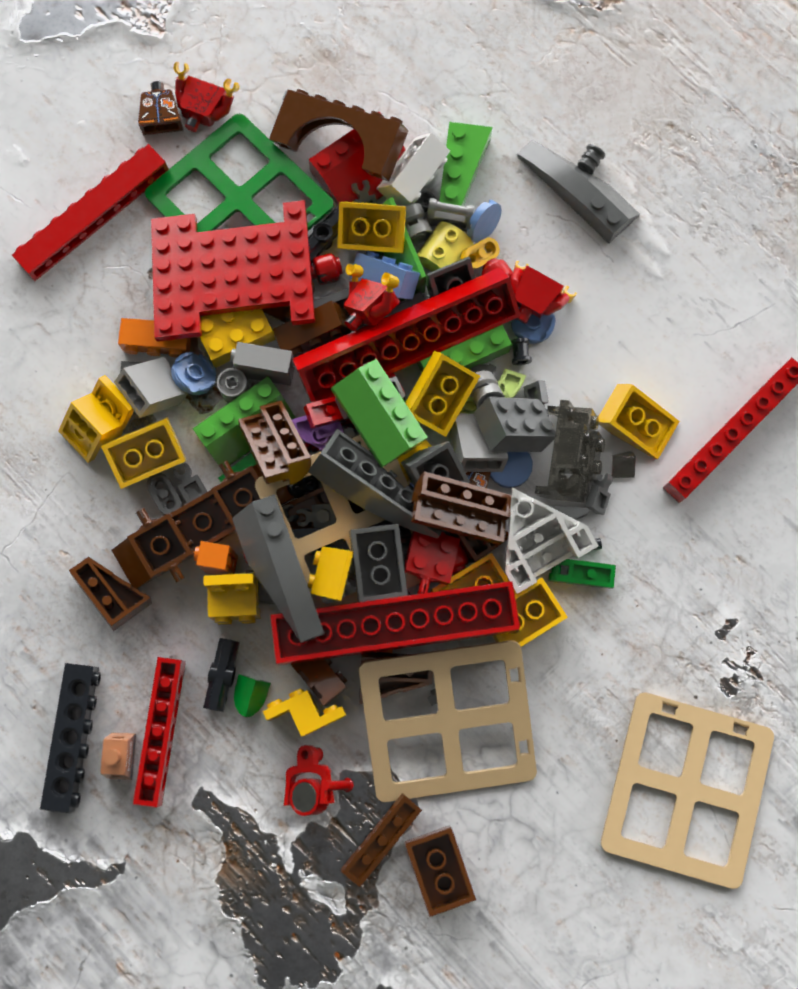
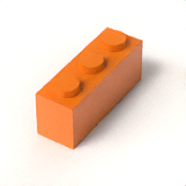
(138, 336)
(215, 558)

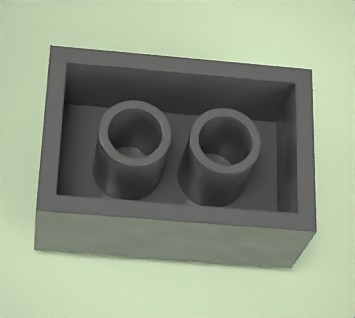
(514, 424)
(378, 562)

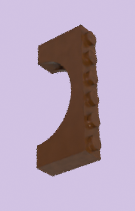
(304, 114)

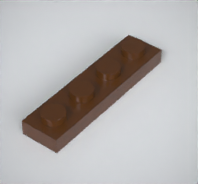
(381, 840)

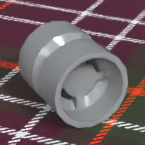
(416, 226)
(232, 384)
(485, 387)

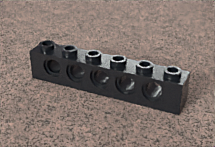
(52, 797)

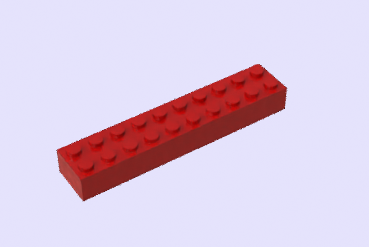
(411, 333)
(401, 623)

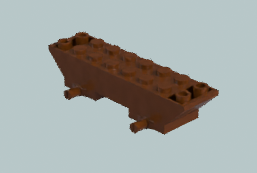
(172, 539)

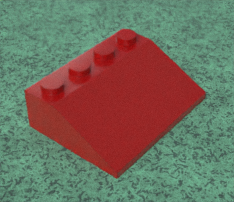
(341, 166)

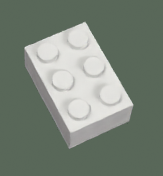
(415, 169)

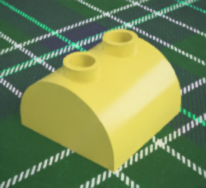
(443, 246)

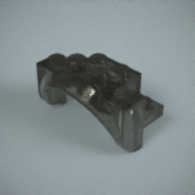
(574, 452)

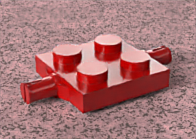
(431, 559)

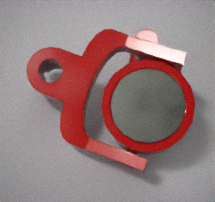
(311, 795)

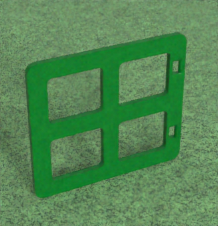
(237, 197)

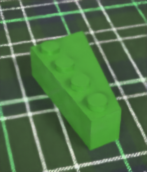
(467, 149)

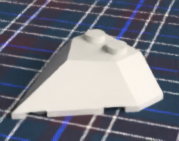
(541, 539)

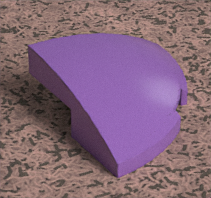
(317, 436)

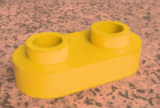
(478, 254)

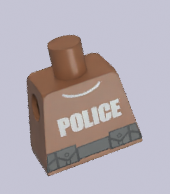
(118, 756)

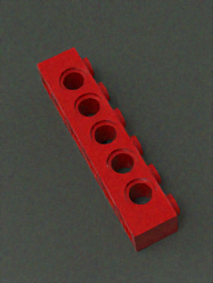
(159, 732)

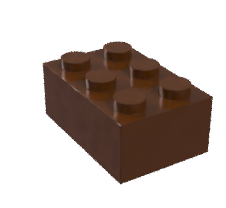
(440, 870)

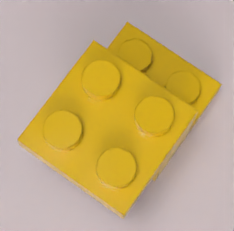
(96, 419)
(232, 598)
(304, 712)

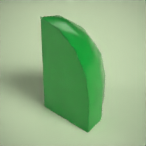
(250, 695)

